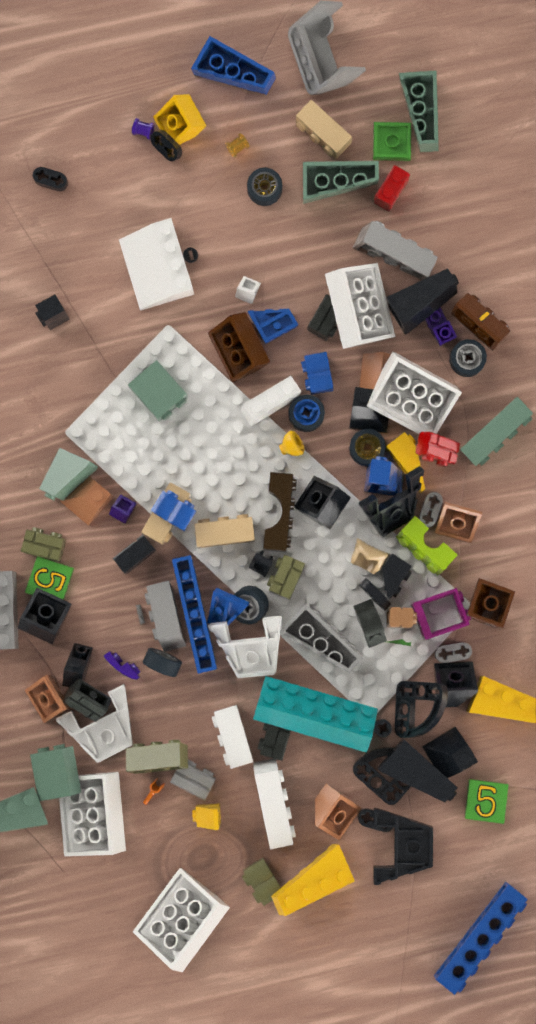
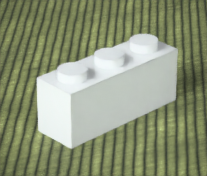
(270, 401)
(232, 737)

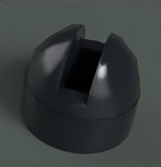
(186, 255)

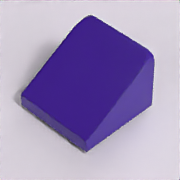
(122, 508)

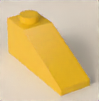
(404, 454)
(207, 816)

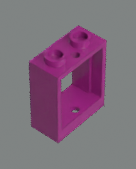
(422, 621)

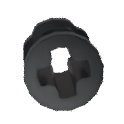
(383, 733)

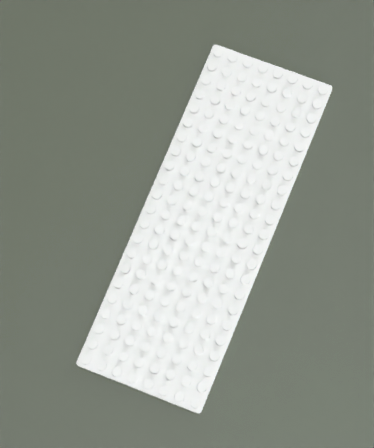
(227, 471)

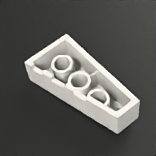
(273, 805)

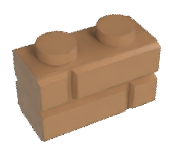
(401, 617)

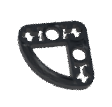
(409, 699)
(385, 786)

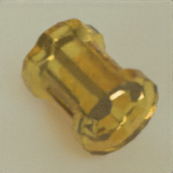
(237, 145)

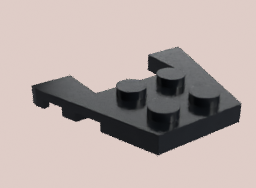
(398, 509)
(411, 846)

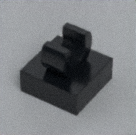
(261, 564)

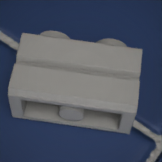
(194, 780)

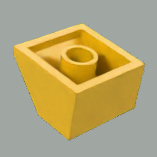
(180, 118)

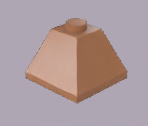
(88, 500)
(334, 811)

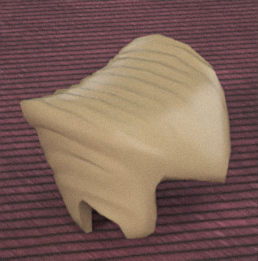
(368, 557)

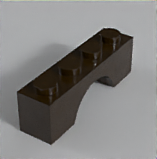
(281, 487)

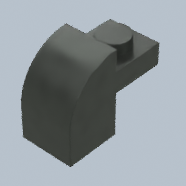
(370, 623)

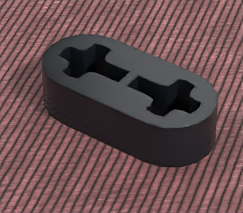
(166, 144)
(51, 175)
(375, 594)
(370, 824)

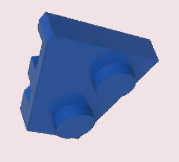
(273, 323)
(225, 607)

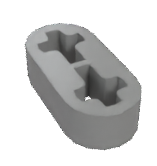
(434, 512)
(454, 657)

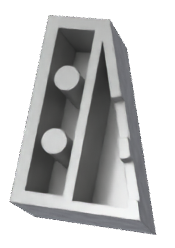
(164, 616)

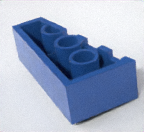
(231, 67)
(383, 477)

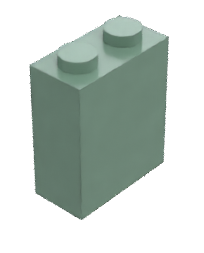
(158, 391)
(55, 772)

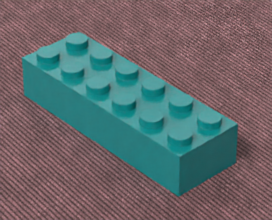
(316, 714)

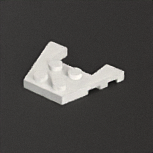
(253, 655)
(107, 734)

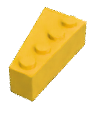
(502, 702)
(320, 878)

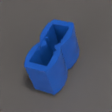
(318, 373)
(173, 510)

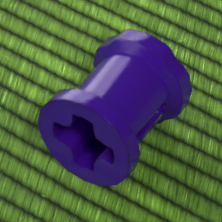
(143, 128)

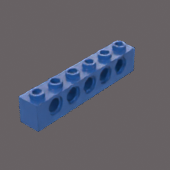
(194, 614)
(456, 983)

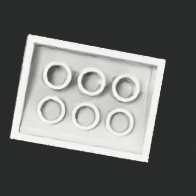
(156, 265)
(360, 305)
(413, 395)
(93, 818)
(180, 920)

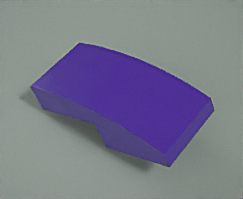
(440, 327)
(127, 669)

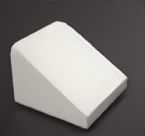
(247, 289)

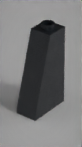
(422, 299)
(416, 771)

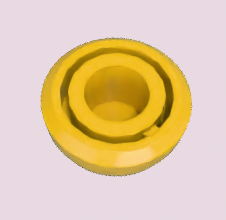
(292, 444)

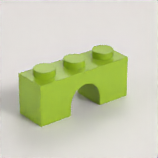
(434, 558)

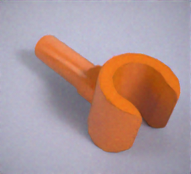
(153, 789)

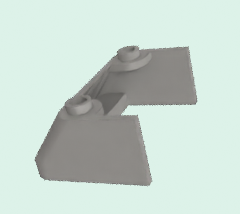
(314, 53)

